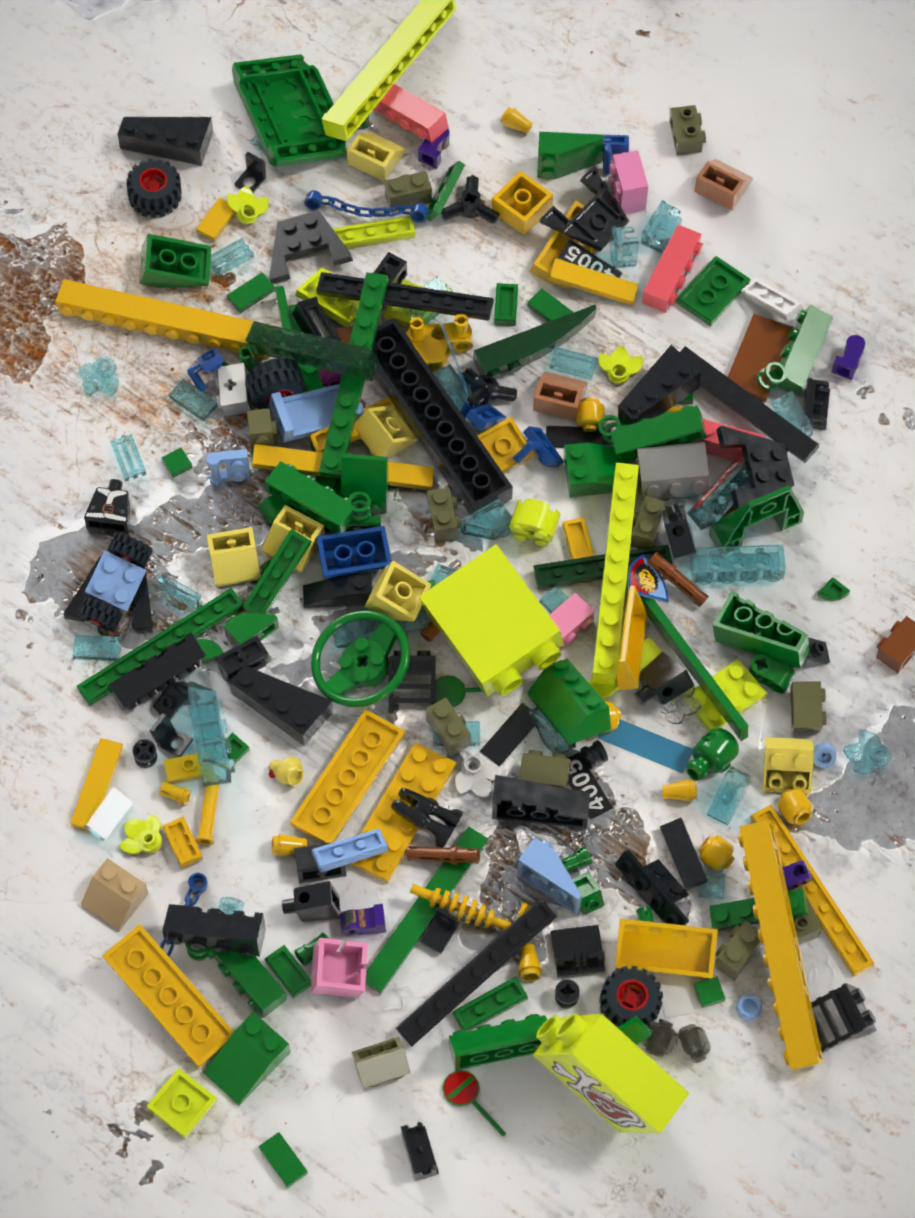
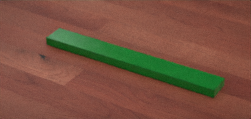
(197, 623)
(696, 668)
(419, 917)

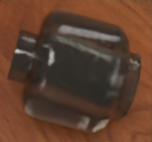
(662, 1038)
(693, 1043)

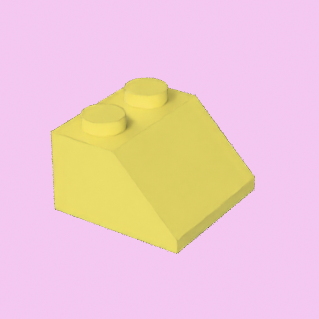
(384, 431)
(397, 593)

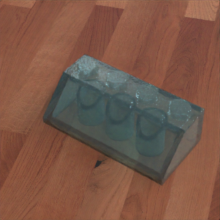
(208, 735)

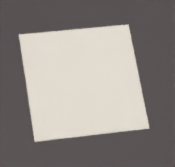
(679, 995)

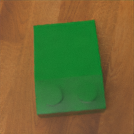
(567, 153)
(174, 263)
(590, 468)
(366, 475)
(247, 1058)

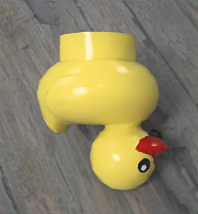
(287, 771)

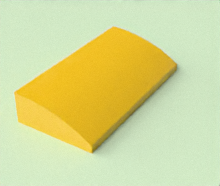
(543, 264)
(631, 641)
(666, 948)

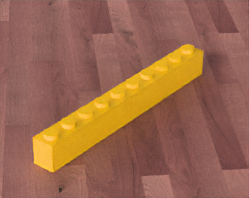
(153, 316)
(781, 945)

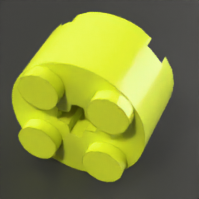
(534, 522)

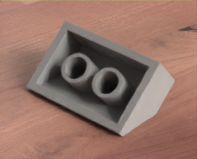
(673, 471)

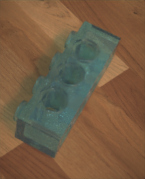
(748, 556)

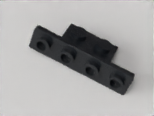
(655, 886)

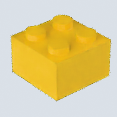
(522, 202)

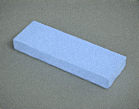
(349, 850)

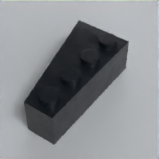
(167, 137)
(660, 388)
(156, 672)
(283, 704)
(539, 803)
(215, 930)

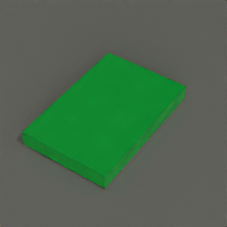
(713, 290)

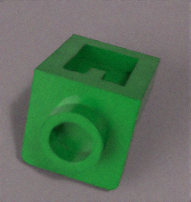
(590, 893)

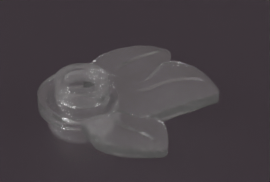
(680, 707)

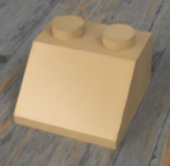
(114, 894)

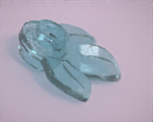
(99, 379)
(864, 753)

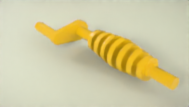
(471, 911)

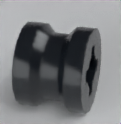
(143, 748)
(594, 754)
(566, 999)

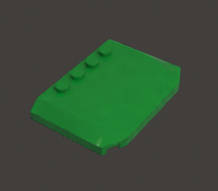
(287, 109)

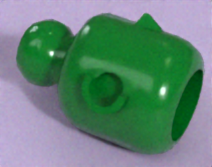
(712, 754)

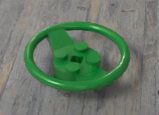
(374, 651)

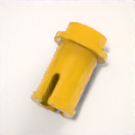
(175, 793)

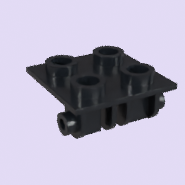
(578, 951)

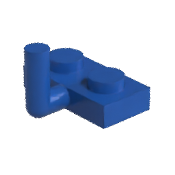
(613, 144)
(208, 361)
(482, 417)
(541, 444)

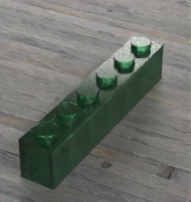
(313, 350)

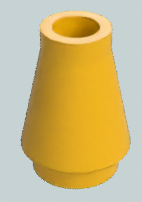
(515, 120)
(681, 790)
(284, 844)
(529, 964)

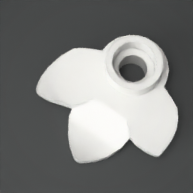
(476, 780)

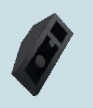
(338, 591)

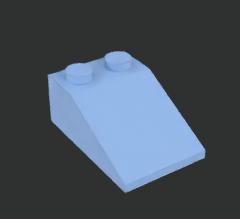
(546, 873)

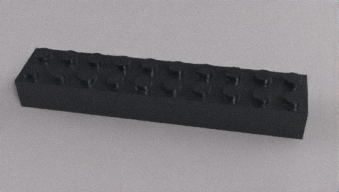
(437, 421)

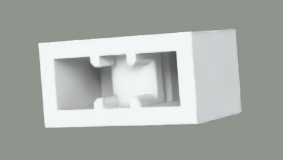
(234, 393)

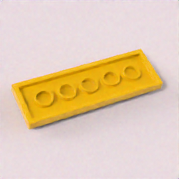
(420, 772)
(347, 778)
(168, 995)

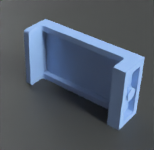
(305, 412)

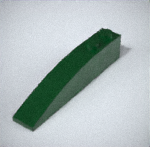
(530, 345)

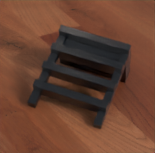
(419, 664)
(852, 1012)

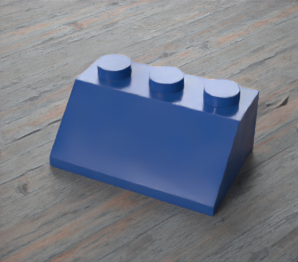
(353, 551)

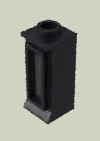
(313, 320)

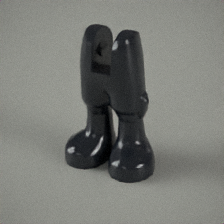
(419, 814)

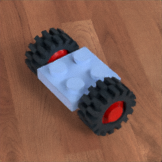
(115, 581)

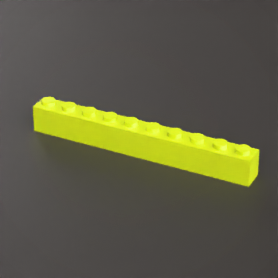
(386, 67)
(615, 574)

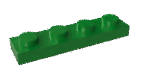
(277, 573)
(735, 913)

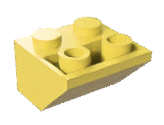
(374, 155)
(292, 519)
(233, 557)
(787, 764)

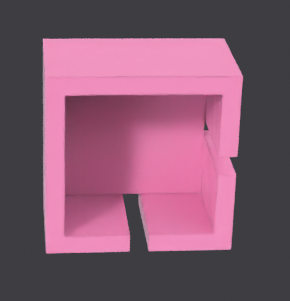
(628, 182)
(336, 971)

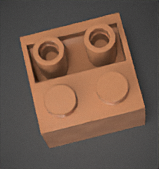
(722, 183)
(559, 395)

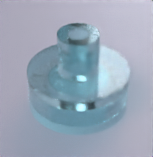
(229, 904)

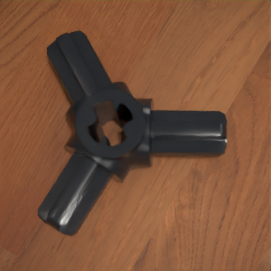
(470, 204)
(486, 389)

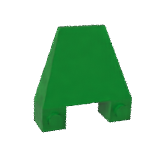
(779, 504)

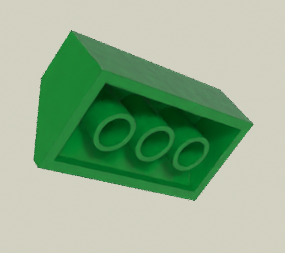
(570, 702)
(495, 1043)

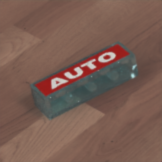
(718, 497)

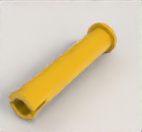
(208, 815)

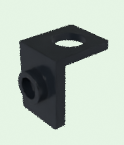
(255, 169)
(818, 652)
(171, 699)
(165, 734)
(440, 931)

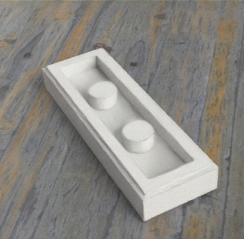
(772, 299)

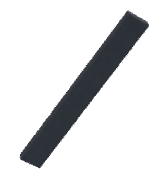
(409, 297)
(752, 409)
(475, 972)

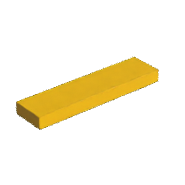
(593, 281)
(97, 781)

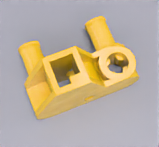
(434, 346)

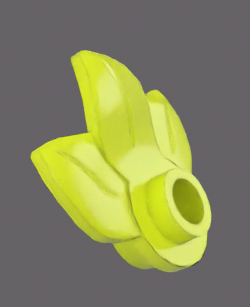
(246, 203)
(620, 363)
(140, 833)

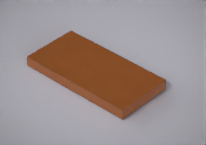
(758, 348)

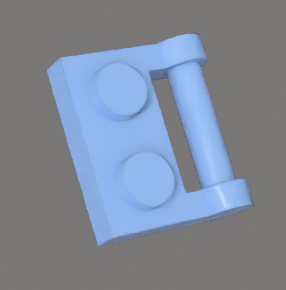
(236, 466)

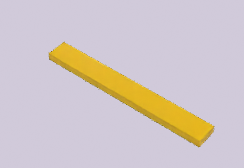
(309, 463)
(827, 912)

